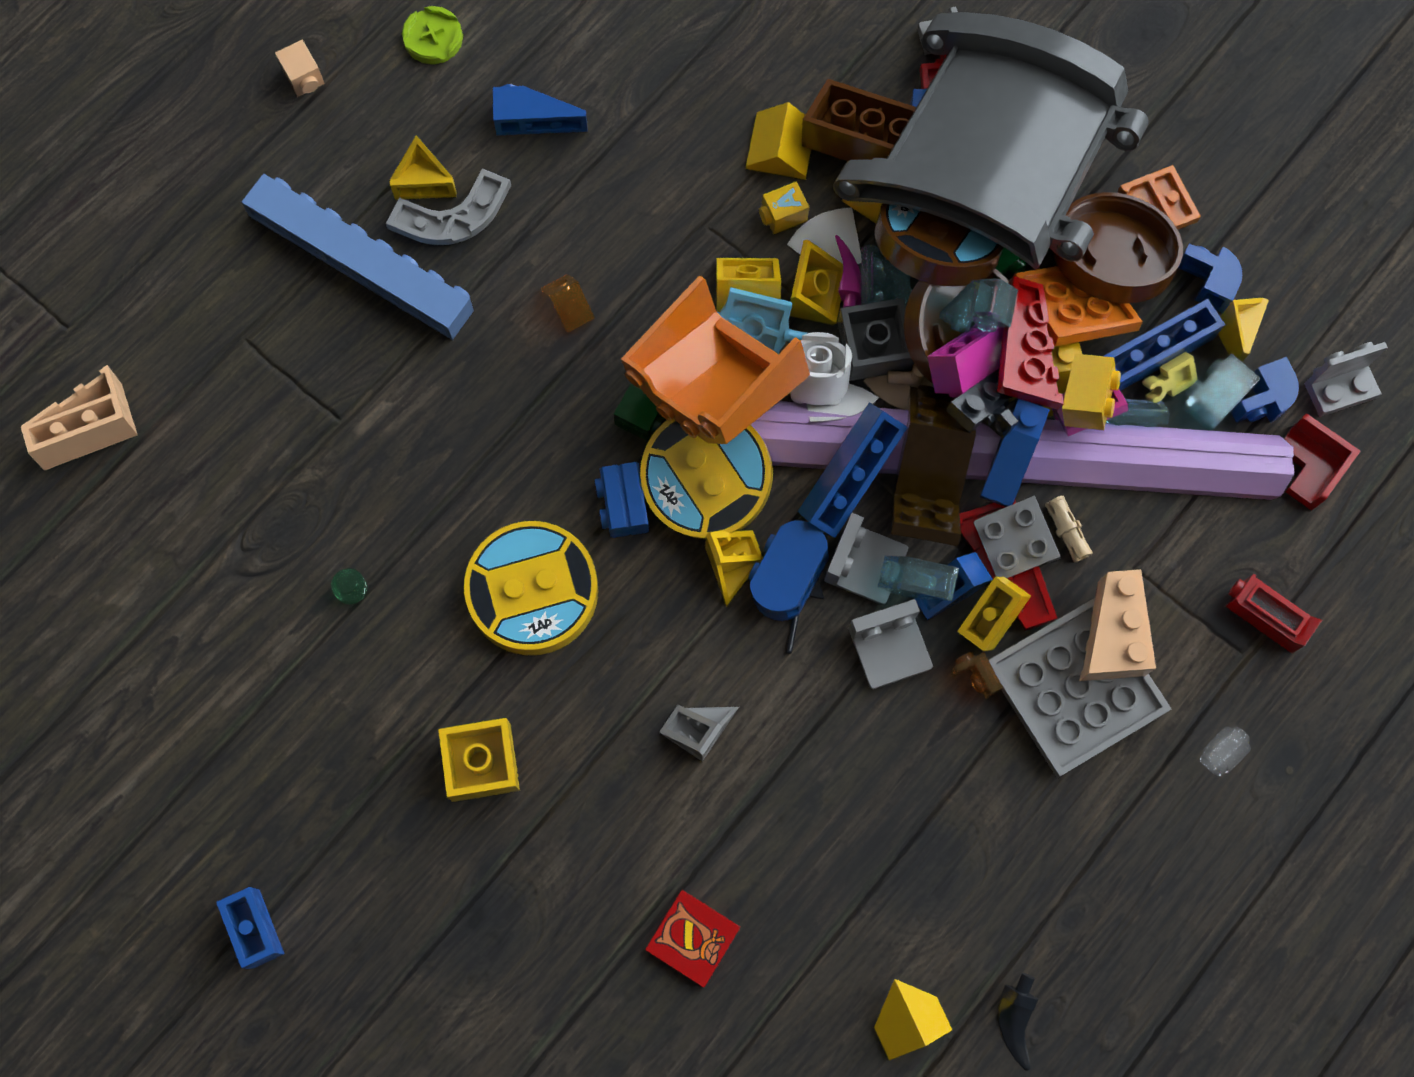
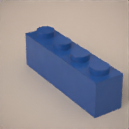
(1165, 342)
(852, 470)

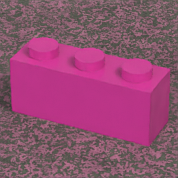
(965, 361)

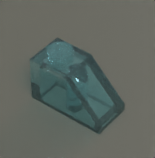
(918, 578)

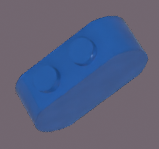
(788, 570)

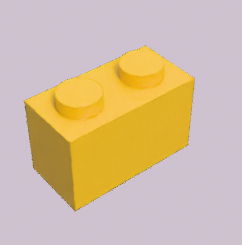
(1090, 392)
(994, 613)

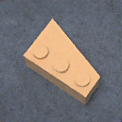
(80, 424)
(1119, 629)

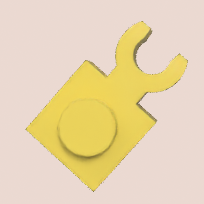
(1174, 378)

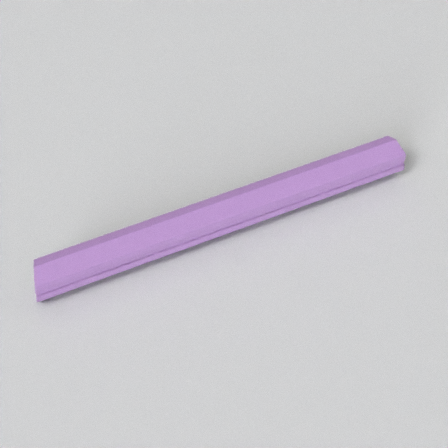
(1107, 458)

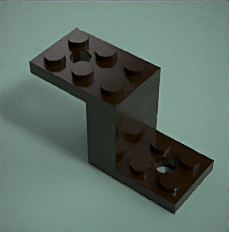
(931, 470)

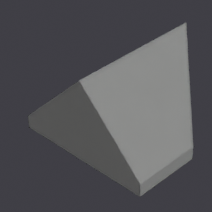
(697, 728)

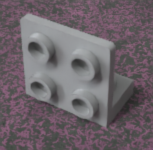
(1345, 379)
(1017, 538)
(860, 559)
(890, 644)

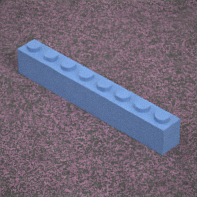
(359, 256)

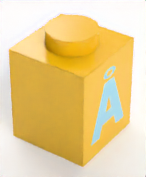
(784, 208)

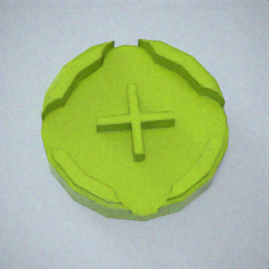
(432, 35)

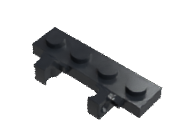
(984, 406)

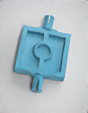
(760, 317)

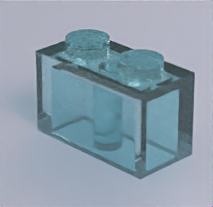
(1220, 392)

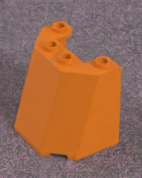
(710, 370)

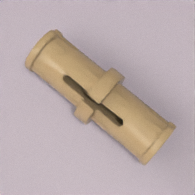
(1068, 529)

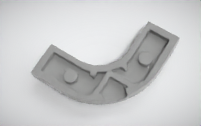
(454, 224)

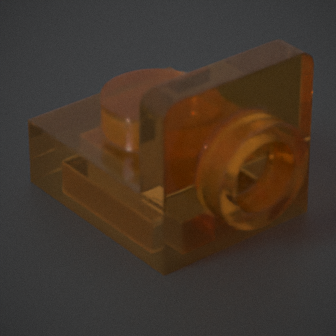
(983, 675)

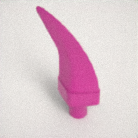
(851, 277)

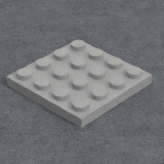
(1065, 715)

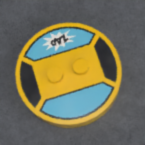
(704, 484)
(531, 588)

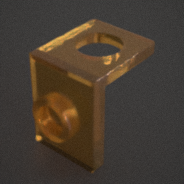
(569, 302)

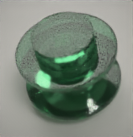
(349, 586)

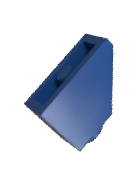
(970, 578)

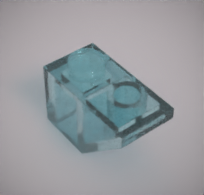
(981, 305)

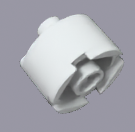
(828, 368)

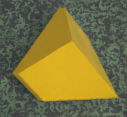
(421, 175)
(1242, 325)
(732, 559)
(909, 1020)

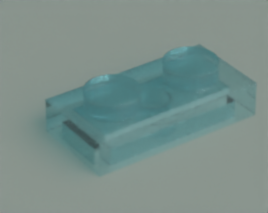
(1142, 412)

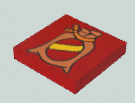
(692, 938)

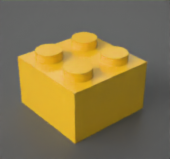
(478, 760)

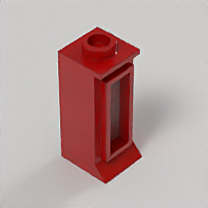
(1272, 613)

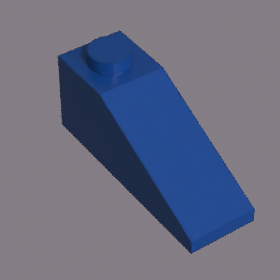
(530, 112)
(1014, 453)

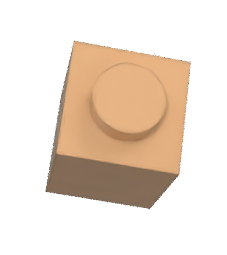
(300, 68)

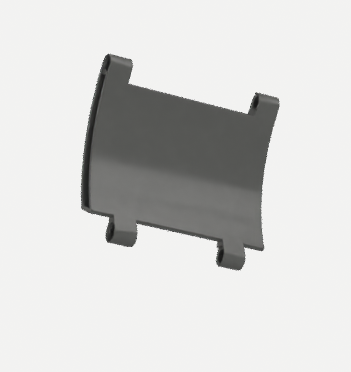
(1004, 134)

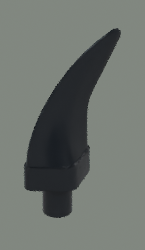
(1014, 1013)

